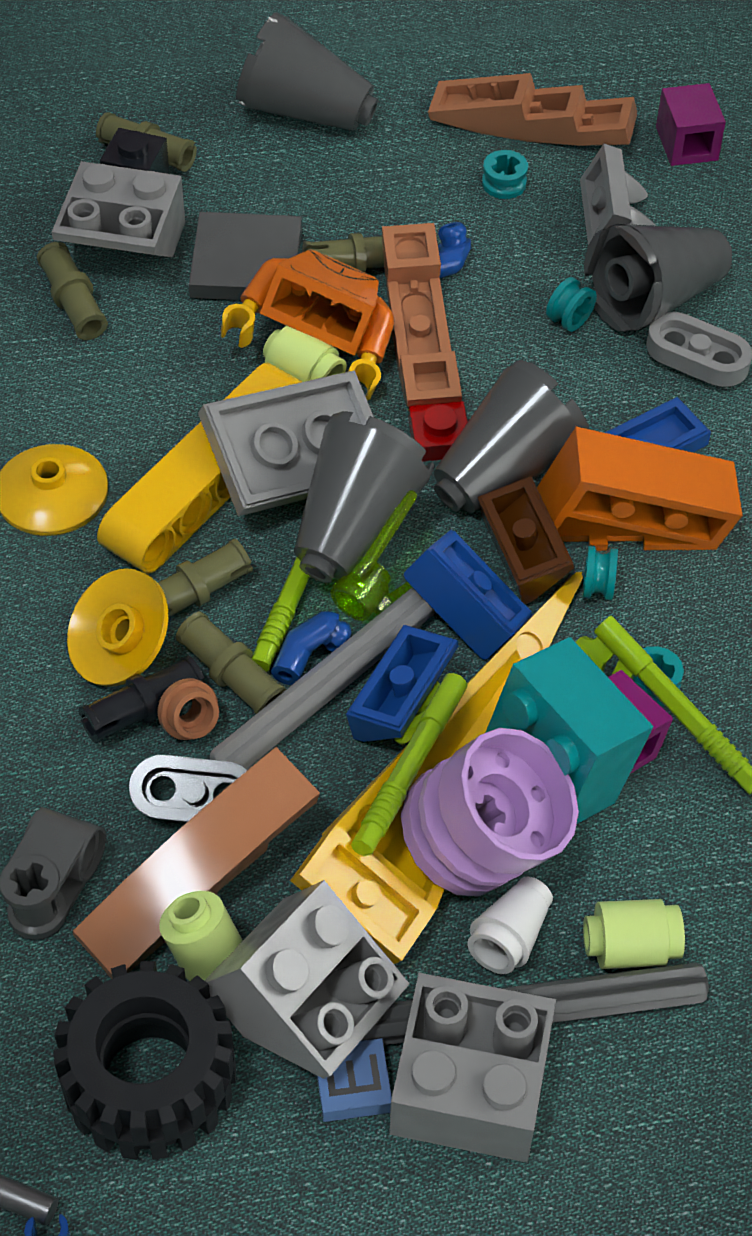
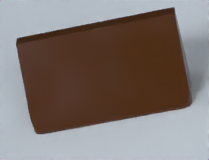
(525, 538)

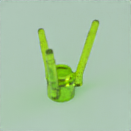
(366, 586)

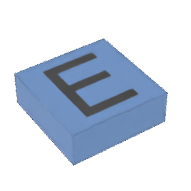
(358, 1085)

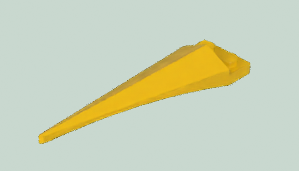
(387, 887)

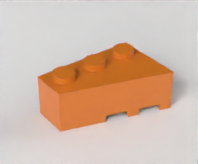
(639, 491)

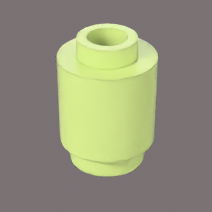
(302, 355)
(199, 932)
(634, 933)

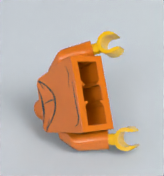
(321, 301)

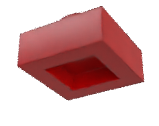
(436, 427)

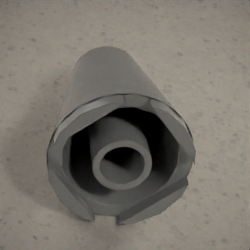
(303, 79)
(652, 270)
(507, 437)
(353, 492)

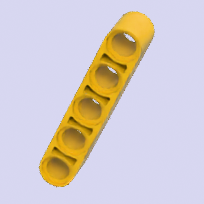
(176, 493)

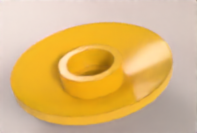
(52, 489)
(117, 627)

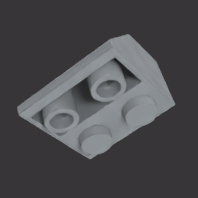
(122, 210)
(307, 981)
(472, 1067)

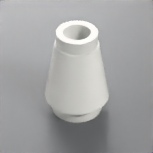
(510, 926)

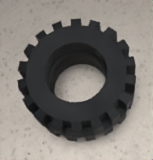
(134, 1009)

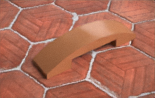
(420, 325)

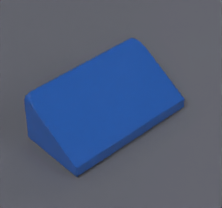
(467, 594)
(399, 684)

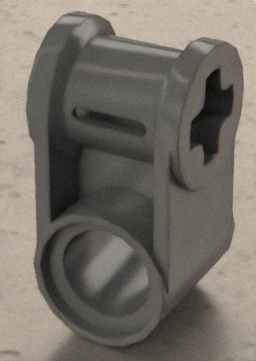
(49, 871)

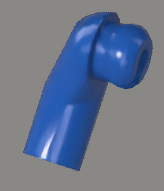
(453, 248)
(303, 639)

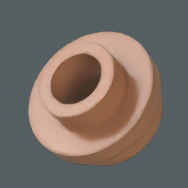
(201, 716)

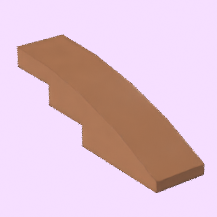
(516, 110)
(197, 857)

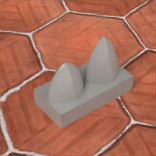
(609, 192)

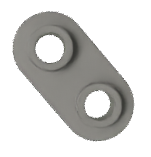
(699, 349)

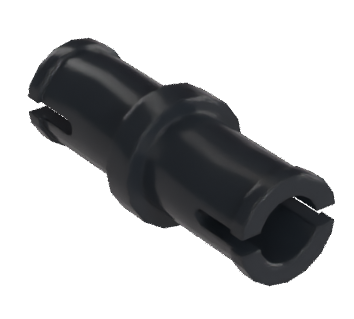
(135, 701)

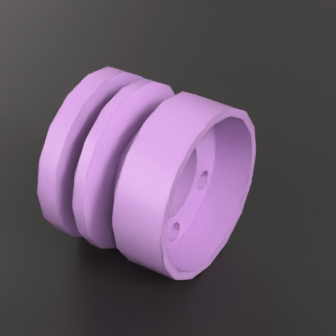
(489, 813)

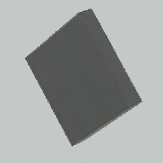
(234, 247)

